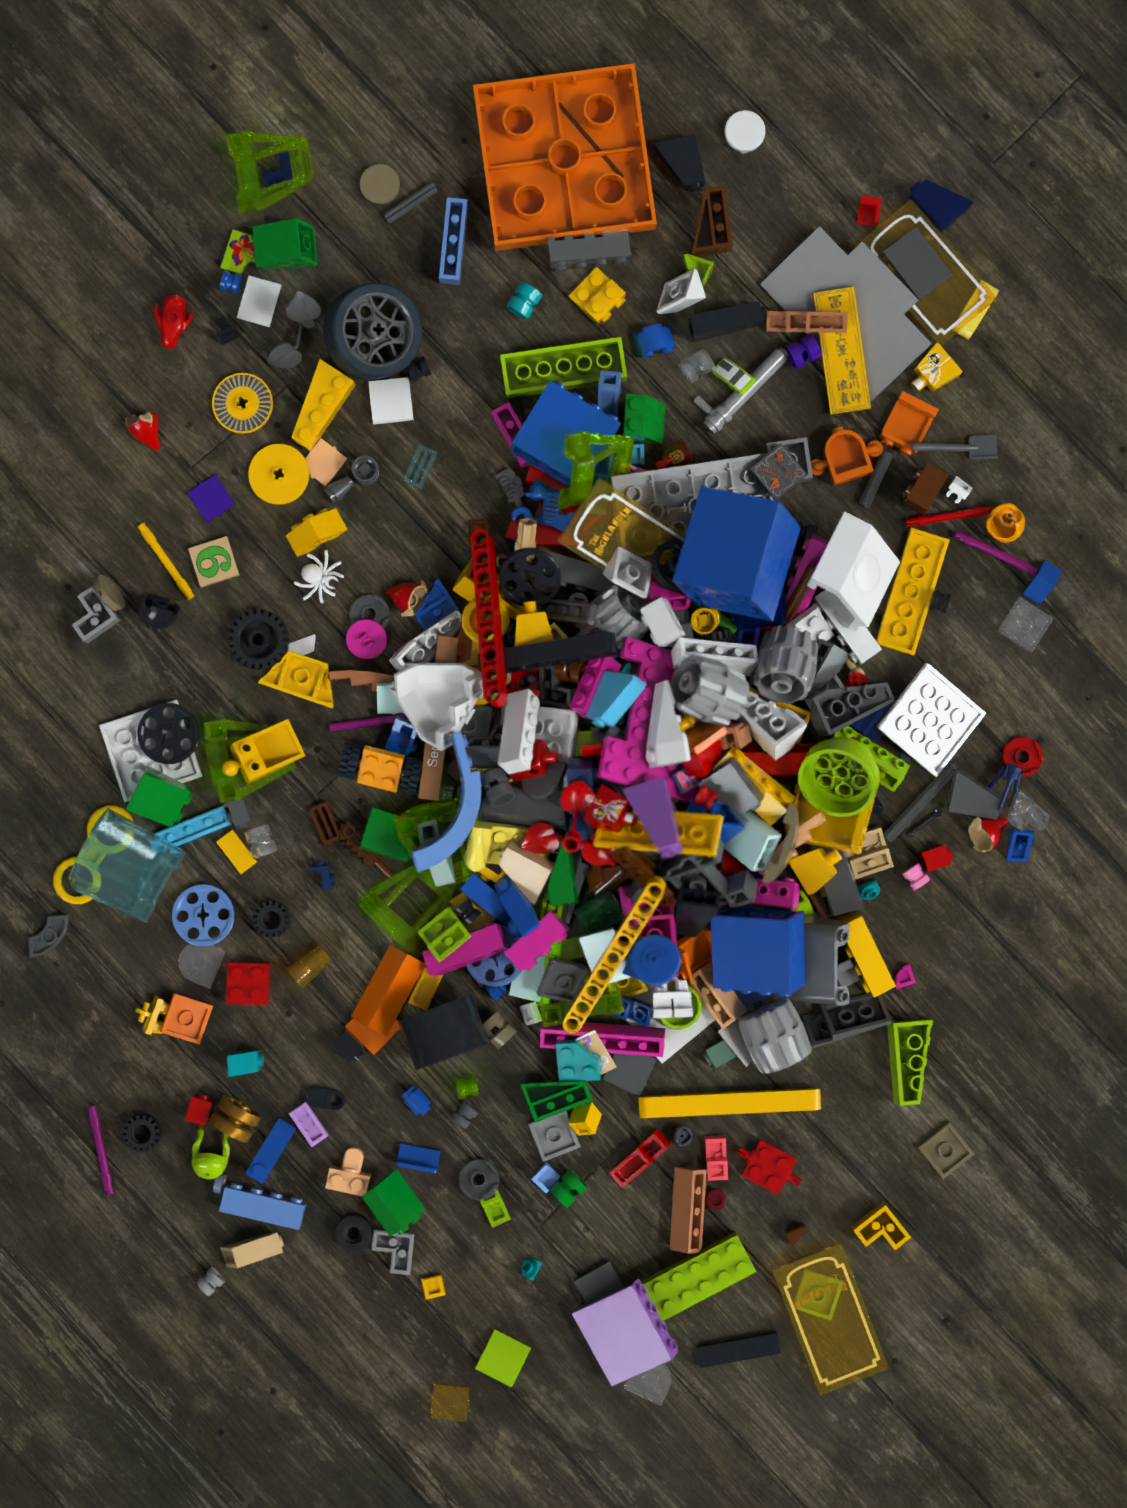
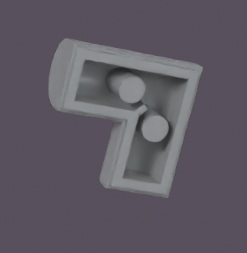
(399, 1245)

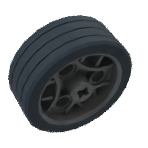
(372, 331)

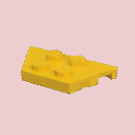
(301, 678)

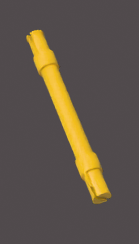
(151, 540)

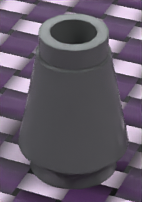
(338, 489)

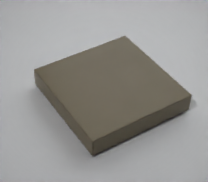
(945, 1150)

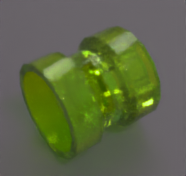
(467, 1087)

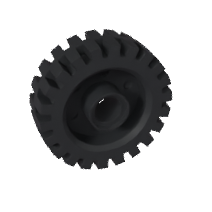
(242, 639)

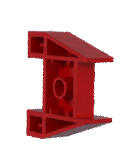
(545, 535)

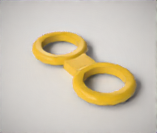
(474, 636)
(57, 877)

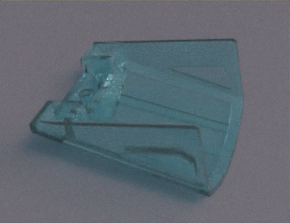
(124, 865)

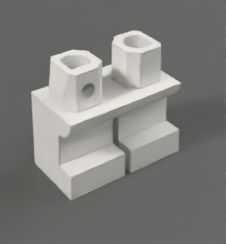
(680, 999)

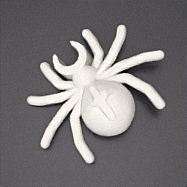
(319, 576)

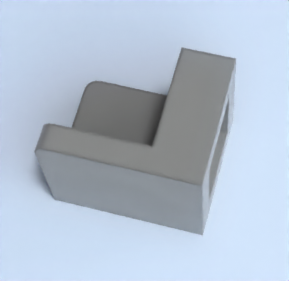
(845, 973)

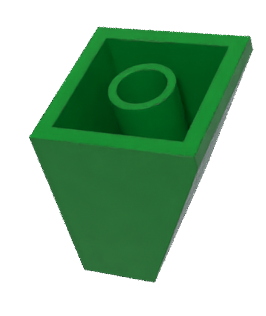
(284, 245)
(644, 419)
(159, 798)

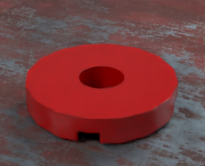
(1032, 750)

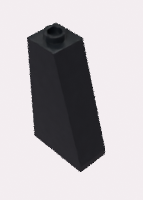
(725, 321)

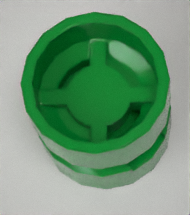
(568, 1188)

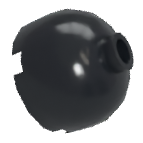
(157, 612)

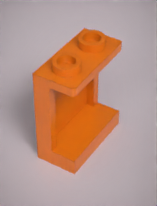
(907, 423)
(694, 953)

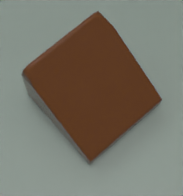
(478, 524)
(794, 1233)

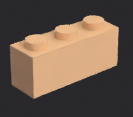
(723, 1006)

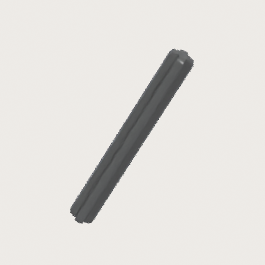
(919, 803)

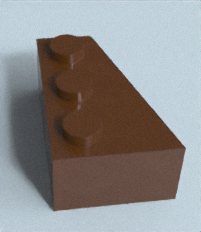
(713, 225)

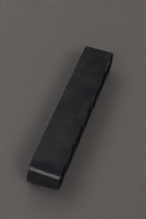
(557, 652)

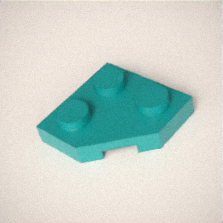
(576, 1062)

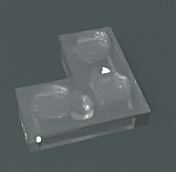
(1025, 812)

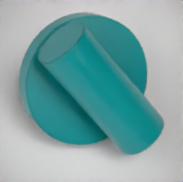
(869, 890)
(530, 1268)

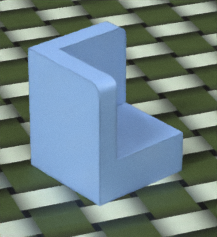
(545, 1177)

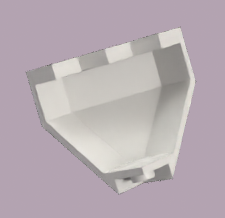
(437, 698)

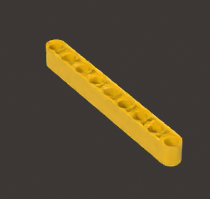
(615, 946)
(729, 1102)

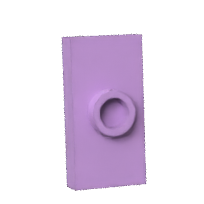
(308, 1124)

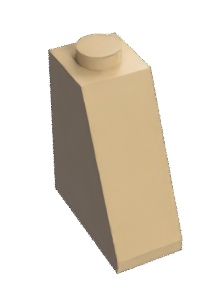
(526, 870)
(252, 1250)

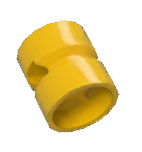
(705, 620)

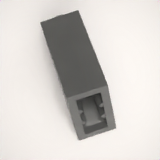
(733, 786)
(972, 797)

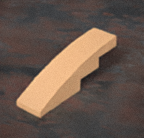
(803, 836)

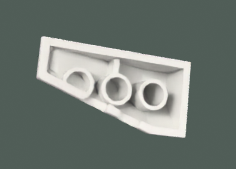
(424, 646)
(665, 741)

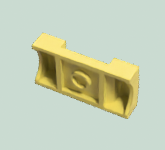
(488, 840)

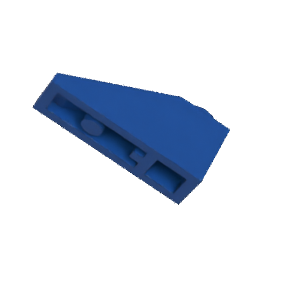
(517, 905)
(270, 1151)

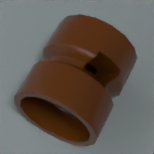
(570, 672)

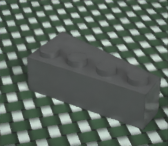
(588, 251)

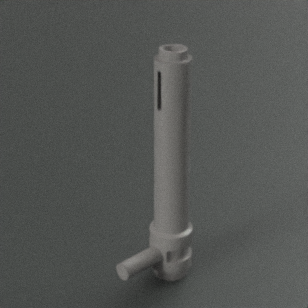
(723, 413)

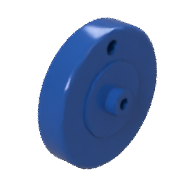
(655, 960)

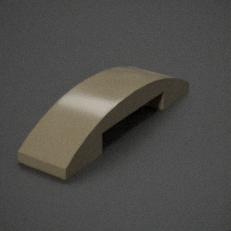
(774, 870)

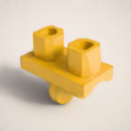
(151, 1023)

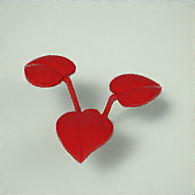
(542, 839)

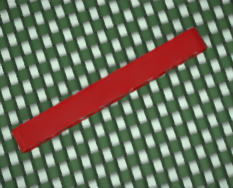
(492, 626)

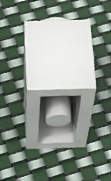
(662, 622)

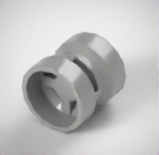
(210, 1281)

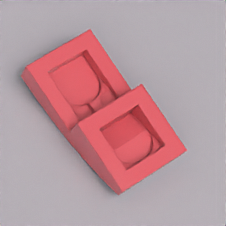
(716, 1158)

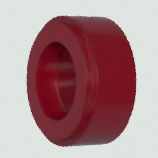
(715, 1199)

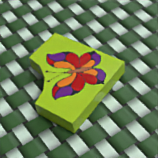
(238, 252)

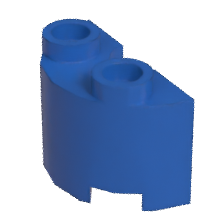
(653, 339)
(402, 738)

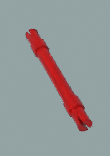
(924, 520)

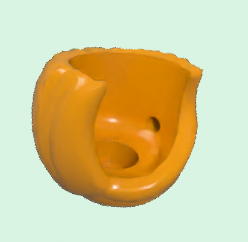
(1003, 525)

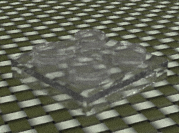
(1025, 624)

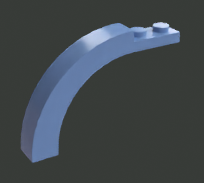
(609, 402)
(461, 825)

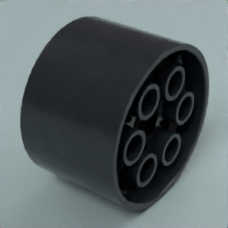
(443, 1032)

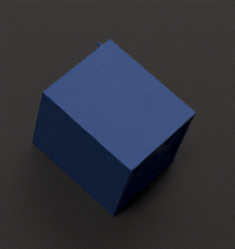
(736, 553)

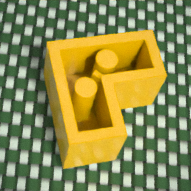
(315, 531)
(879, 1222)

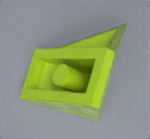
(703, 266)

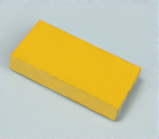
(236, 851)
(425, 990)

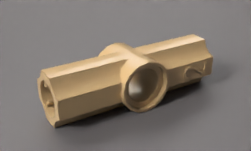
(526, 538)

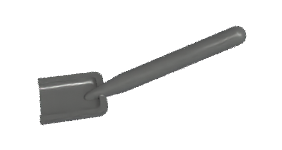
(979, 447)

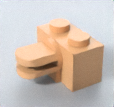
(349, 1176)

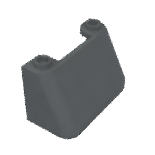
(822, 941)

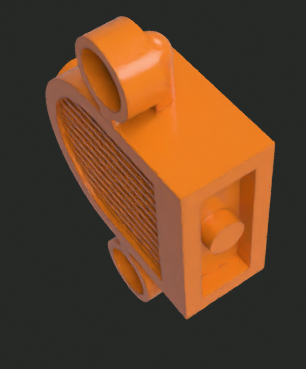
(846, 456)

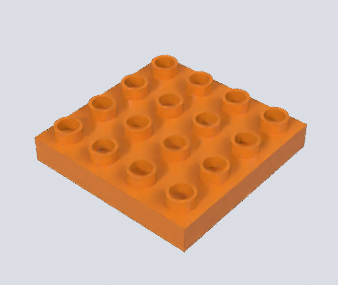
(547, 174)

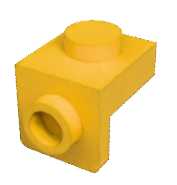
(488, 874)

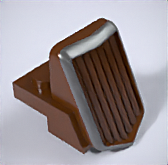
(606, 878)

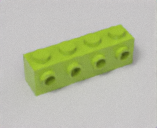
(891, 768)

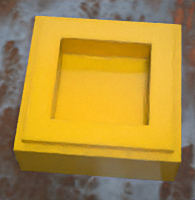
(433, 1286)

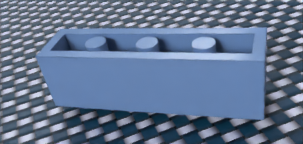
(453, 241)
(263, 1207)

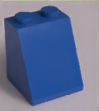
(731, 824)

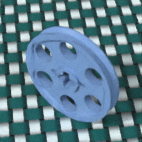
(196, 922)
(497, 966)

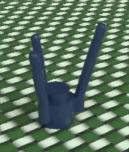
(1011, 774)

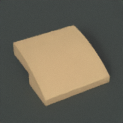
(874, 854)

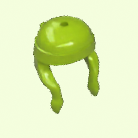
(208, 1164)

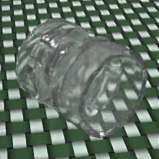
(697, 364)
(260, 841)

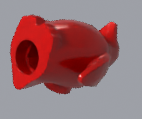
(172, 320)

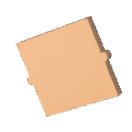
(324, 462)

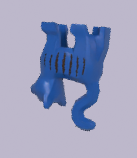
(550, 514)

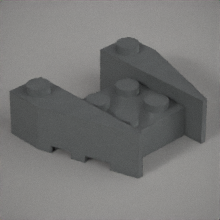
(701, 874)

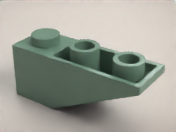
(443, 872)

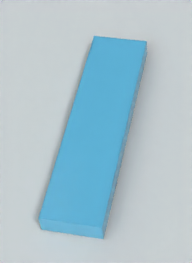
(196, 827)

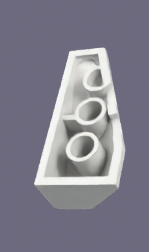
(771, 726)

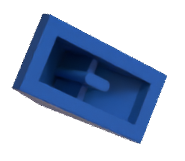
(1042, 582)
(1019, 844)

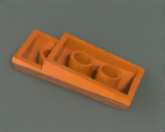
(388, 990)

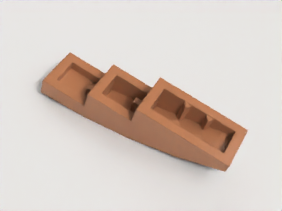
(806, 321)
(361, 678)

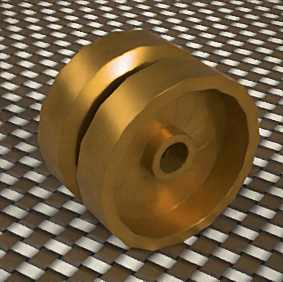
(235, 1119)

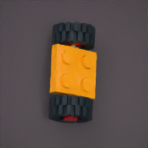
(380, 768)

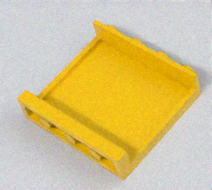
(837, 832)

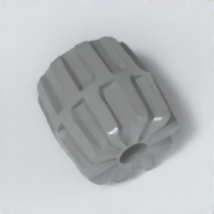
(617, 613)
(786, 664)
(709, 690)
(774, 1036)

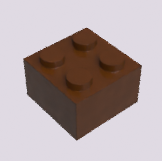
(924, 489)

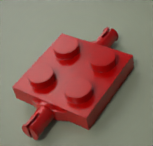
(769, 1166)

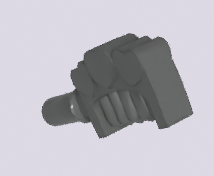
(512, 486)

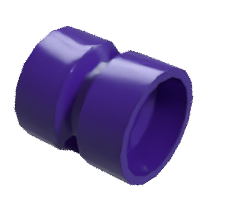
(803, 351)

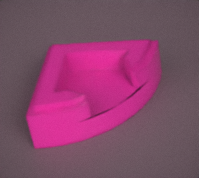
(904, 977)

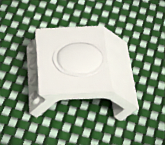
(856, 568)

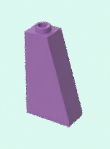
(655, 810)

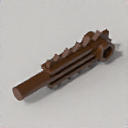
(353, 838)

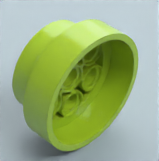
(830, 792)

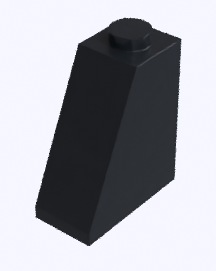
(683, 161)
(695, 910)

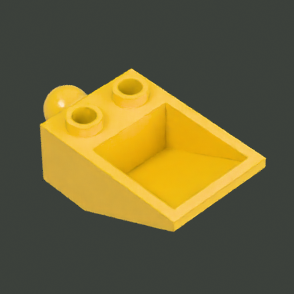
(267, 749)

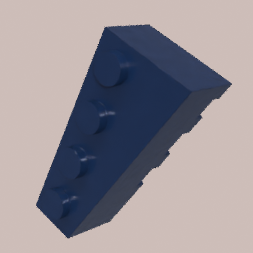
(583, 770)

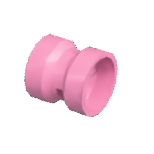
(916, 876)

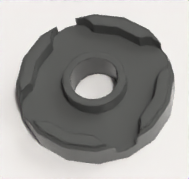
(370, 602)
(467, 1176)

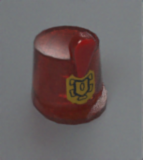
(675, 455)

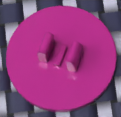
(366, 639)

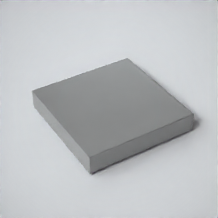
(554, 1136)

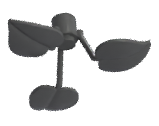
(306, 312)

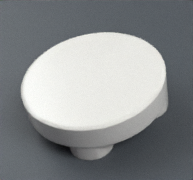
(744, 131)

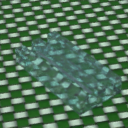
(414, 482)

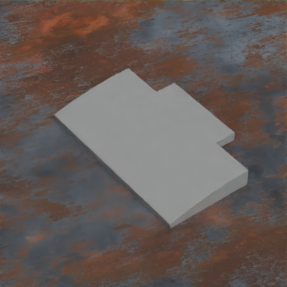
(881, 299)
(674, 490)

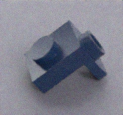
(328, 878)

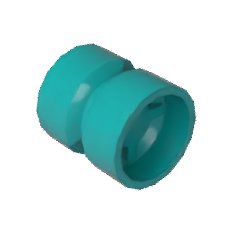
(525, 298)

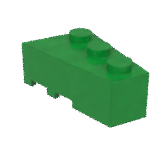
(554, 1097)

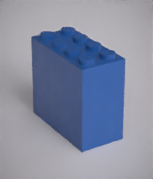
(550, 421)
(758, 950)

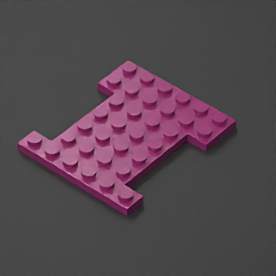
(626, 759)

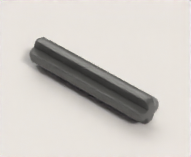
(410, 202)
(875, 479)

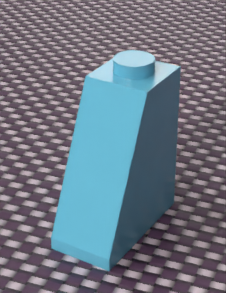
(613, 698)

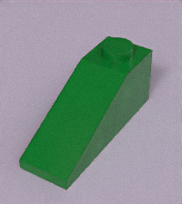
(562, 882)

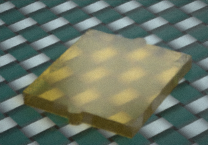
(450, 1402)

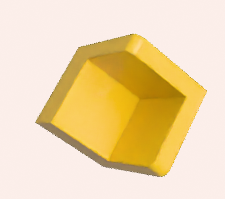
(585, 1119)

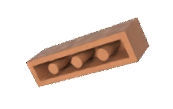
(688, 1209)

